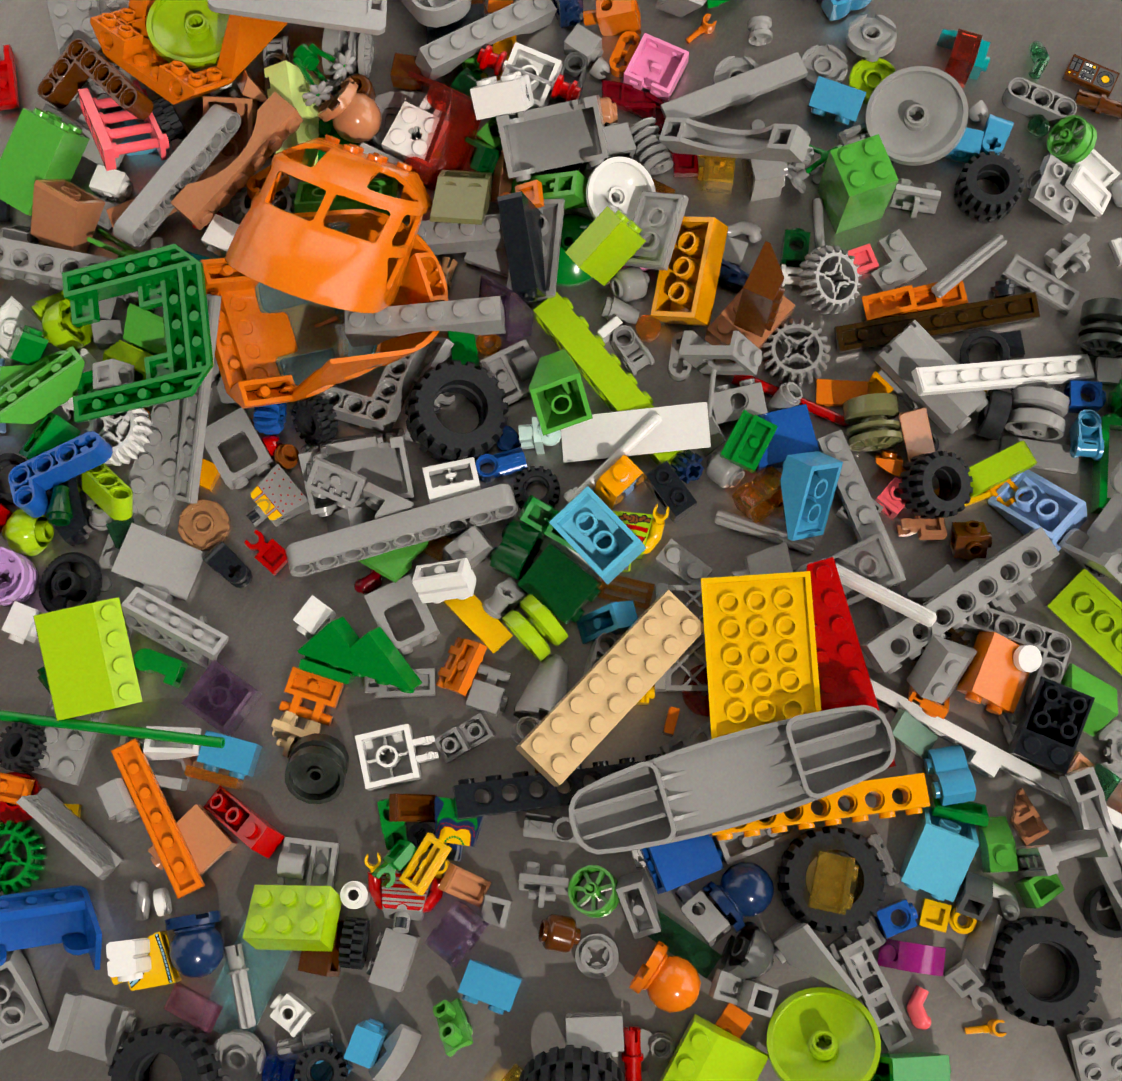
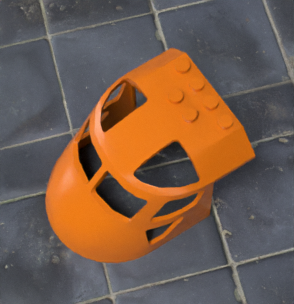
(320, 261)

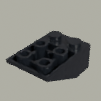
(1051, 726)

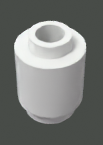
(363, 891)

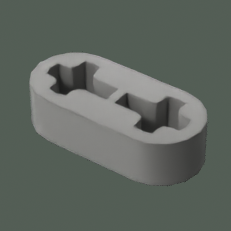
(673, 360)

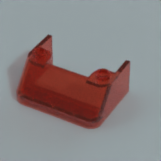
(448, 146)

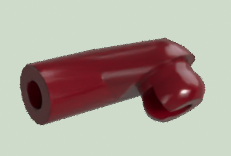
(368, 583)

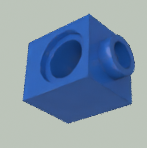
(1092, 389)
(884, 922)

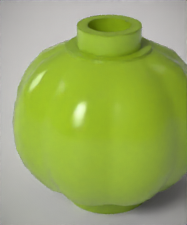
(27, 534)

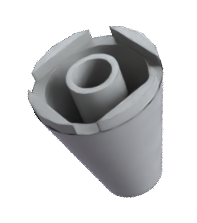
(544, 689)

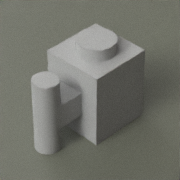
(486, 695)

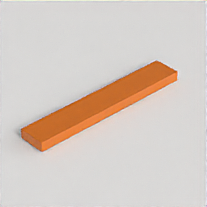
(157, 818)

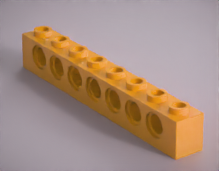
(911, 786)

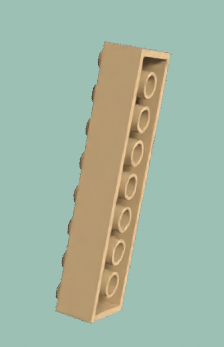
(610, 688)

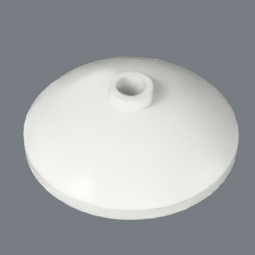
(621, 178)

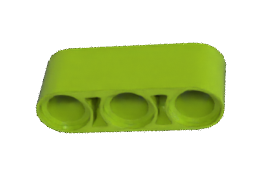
(1001, 467)
(108, 492)

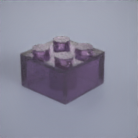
(222, 698)

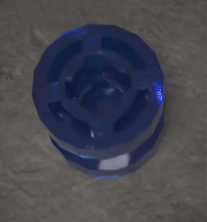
(278, 1069)

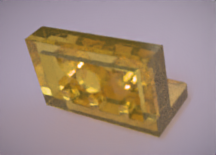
(832, 883)

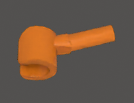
(704, 28)

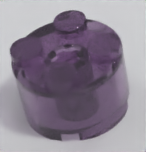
(456, 934)

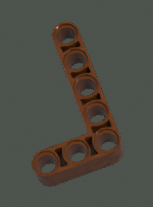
(78, 64)

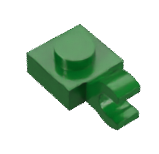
(395, 860)

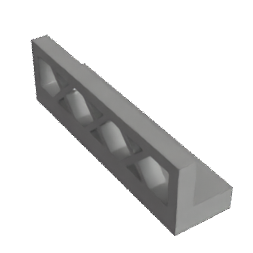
(173, 627)

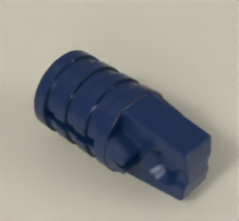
(732, 275)

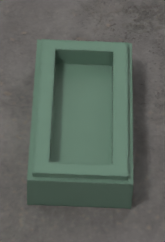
(912, 733)

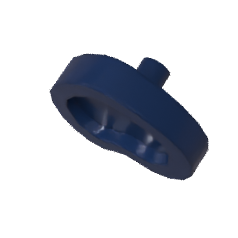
(509, 439)

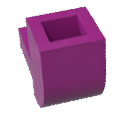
(912, 957)

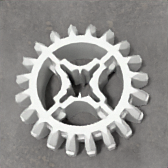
(124, 432)

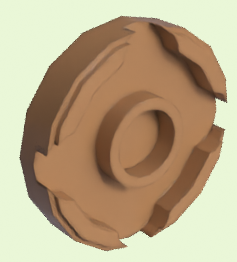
(204, 524)

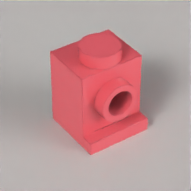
(891, 504)

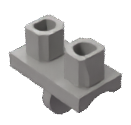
(915, 198)
(1072, 259)
(1024, 594)
(543, 887)

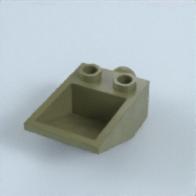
(461, 197)

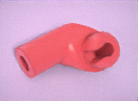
(916, 1009)

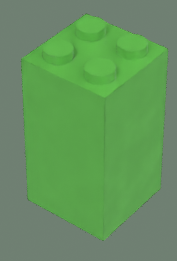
(38, 150)
(857, 183)

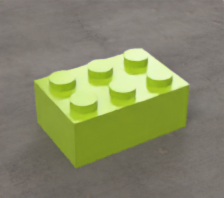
(292, 918)

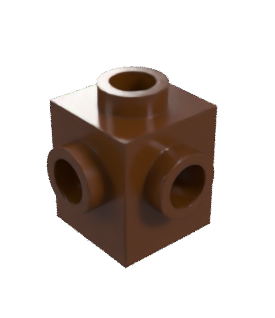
(970, 540)

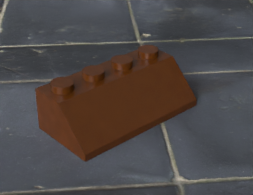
(761, 294)

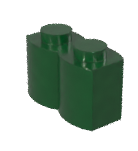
(516, 550)

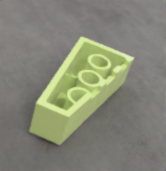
(291, 85)

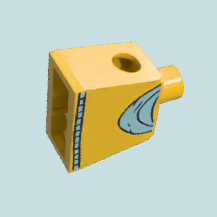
(162, 968)

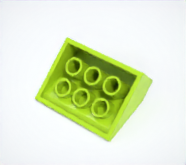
(87, 658)
(713, 1055)

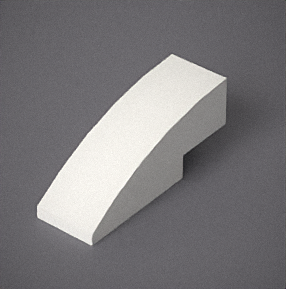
(166, 750)

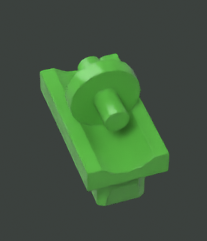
(453, 1025)

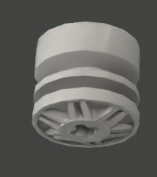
(339, 42)

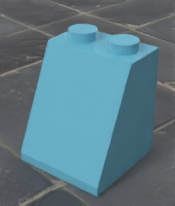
(938, 855)

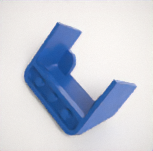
(50, 918)

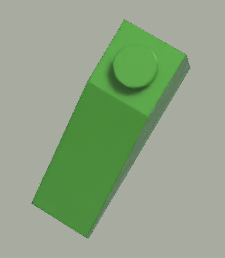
(565, 185)

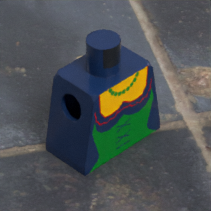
(453, 831)

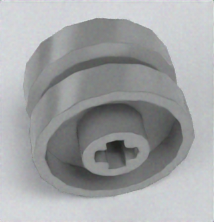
(1037, 413)

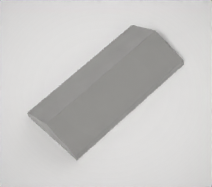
(551, 228)

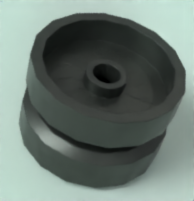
(317, 768)

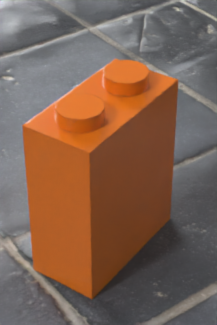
(992, 675)

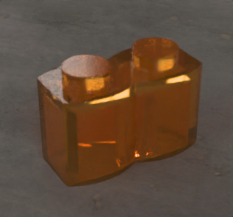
(760, 496)

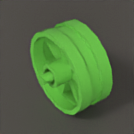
(1067, 134)
(593, 891)

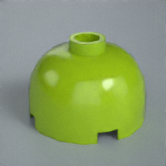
(59, 329)

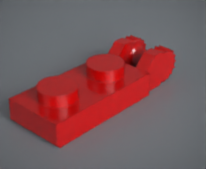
(8, 82)

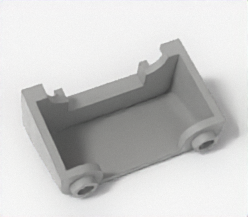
(553, 137)
(375, 455)
(1103, 540)

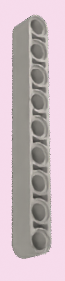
(401, 530)

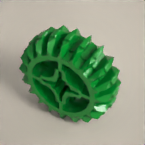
(14, 847)

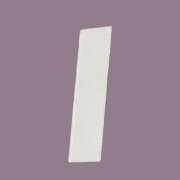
(600, 437)

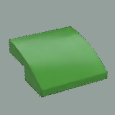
(396, 562)

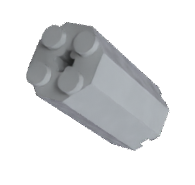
(918, 349)

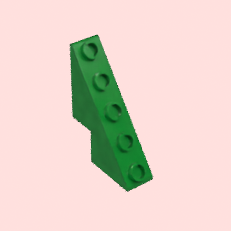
(365, 657)

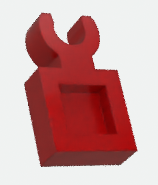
(270, 554)

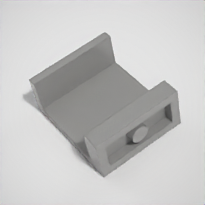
(92, 1027)

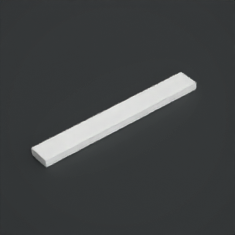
(1002, 374)

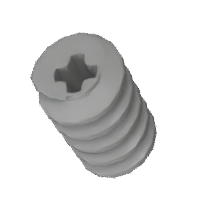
(648, 149)

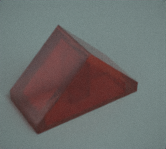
(963, 55)

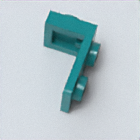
(947, 39)

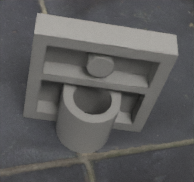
(1049, 189)
(513, 370)
(307, 862)
(1097, 1049)

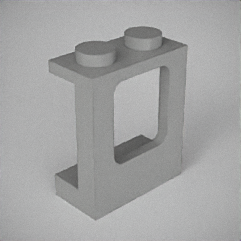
(703, 355)
(226, 428)
(392, 595)

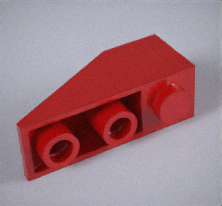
(244, 822)

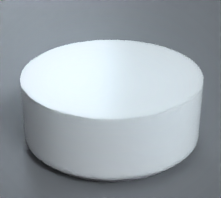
(1027, 658)
(162, 901)

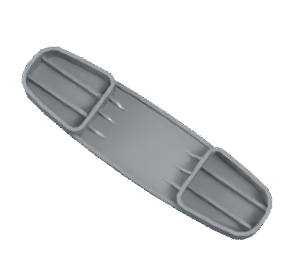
(732, 780)

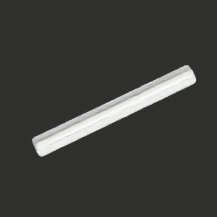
(886, 596)

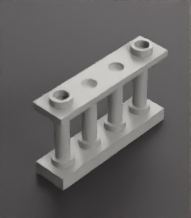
(1081, 843)

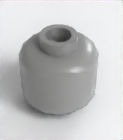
(630, 284)
(723, 471)

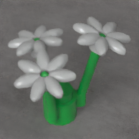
(306, 58)

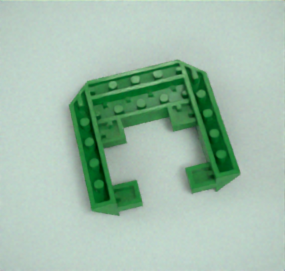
(162, 278)

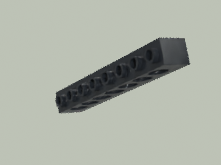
(467, 807)

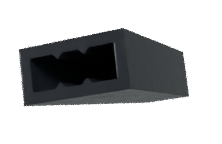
(523, 245)

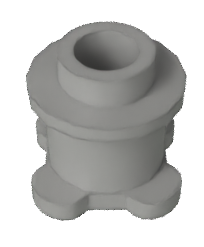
(98, 517)

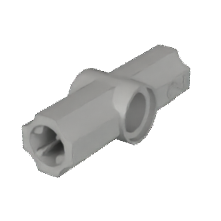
(545, 827)

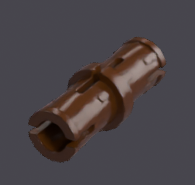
(1099, 103)

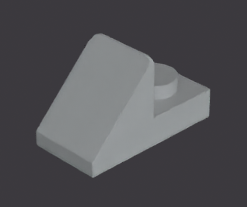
(384, 501)

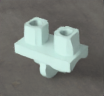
(532, 437)

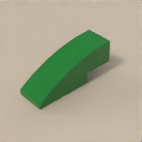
(538, 515)

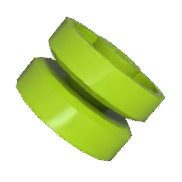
(539, 624)

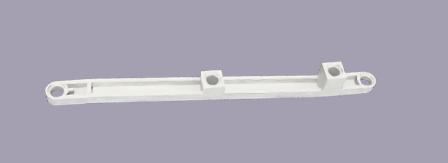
(984, 756)

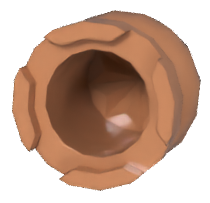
(352, 113)

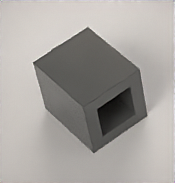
(974, 896)

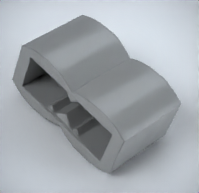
(117, 801)

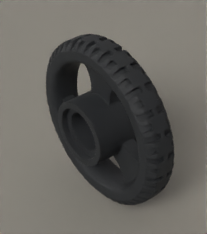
(60, 578)

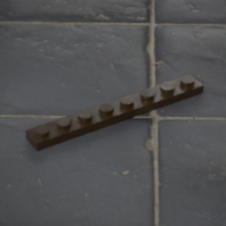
(939, 321)

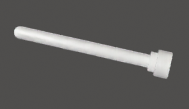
(625, 449)

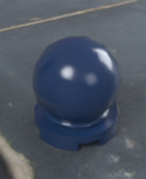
(742, 893)
(197, 944)

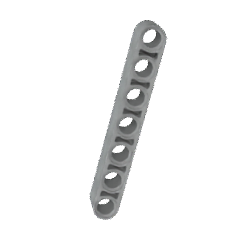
(181, 168)

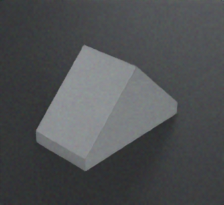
(349, 517)

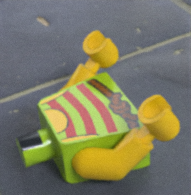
(645, 528)

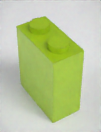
(606, 245)

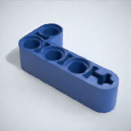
(35, 476)

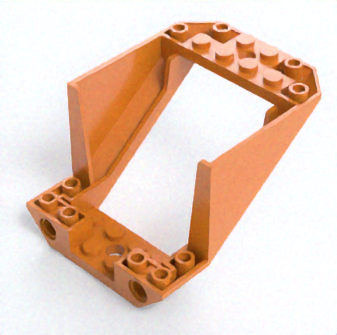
(126, 43)

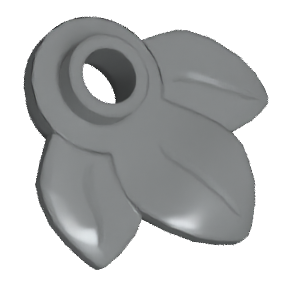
(655, 1060)

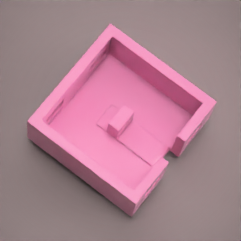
(656, 67)

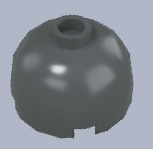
(749, 953)

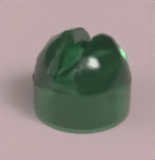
(1041, 124)

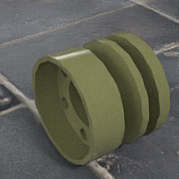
(872, 422)

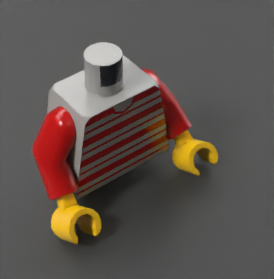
(399, 900)

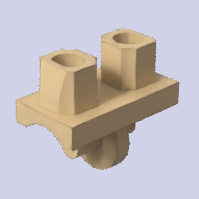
(288, 734)

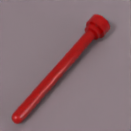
(812, 407)

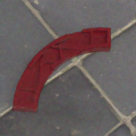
(645, 106)

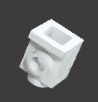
(301, 1013)

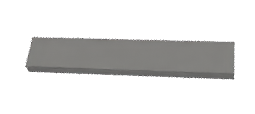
(737, 89)

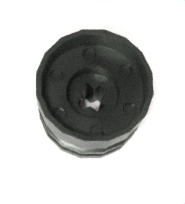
(1101, 328)

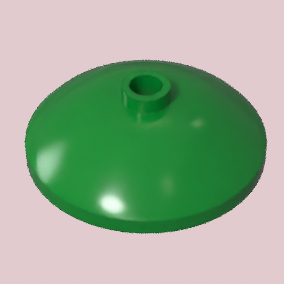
(568, 272)

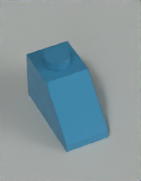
(611, 618)

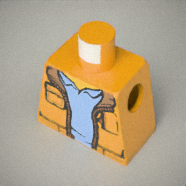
(619, 482)

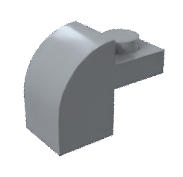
(747, 994)

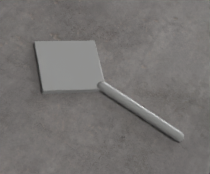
(716, 435)

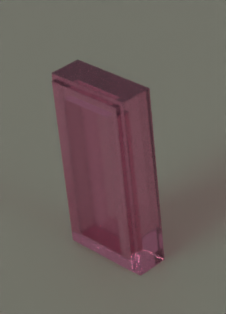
(193, 1007)

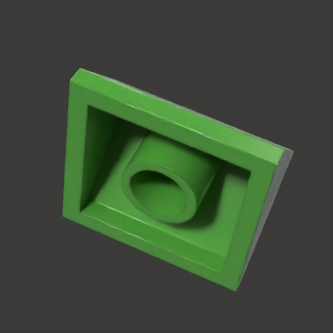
(1105, 703)

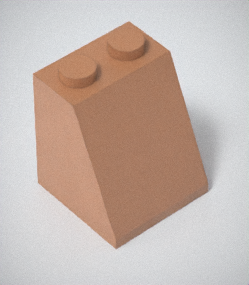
(64, 214)

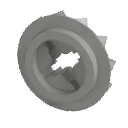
(597, 970)

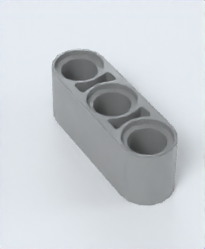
(1031, 92)

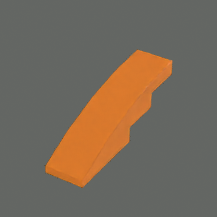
(910, 300)

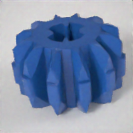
(270, 418)

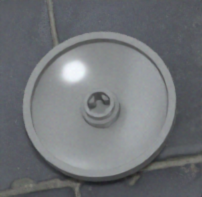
(918, 114)

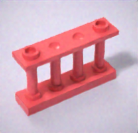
(104, 136)

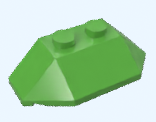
(41, 387)

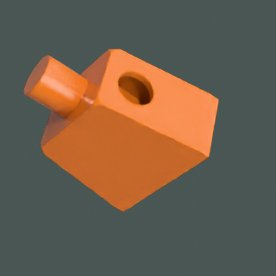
(614, 17)

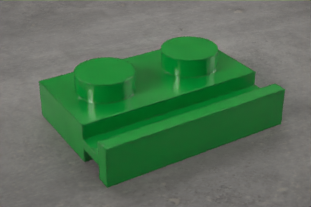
(748, 441)

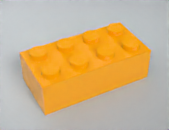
(689, 285)

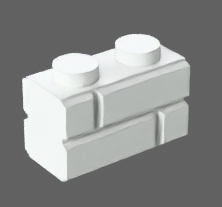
(444, 581)
(128, 959)

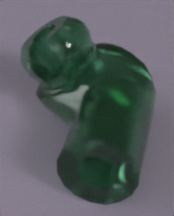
(1040, 59)

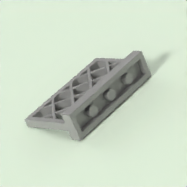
(665, 682)
(72, 832)

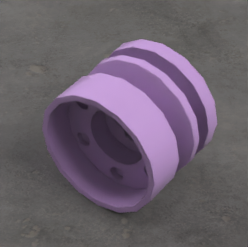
(22, 574)

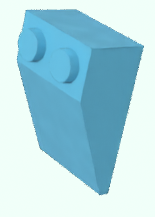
(597, 535)

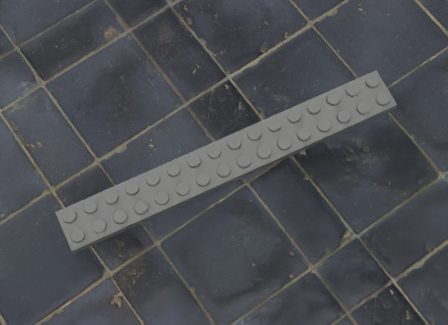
(153, 505)

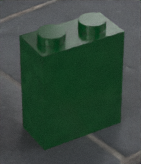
(560, 584)

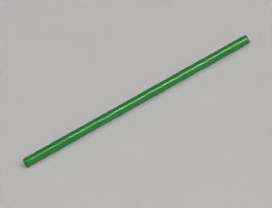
(113, 729)

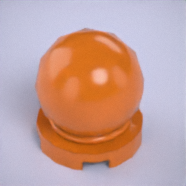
(669, 980)

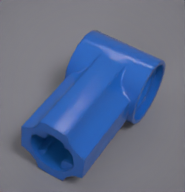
(503, 463)

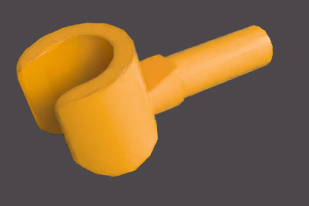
(987, 1028)

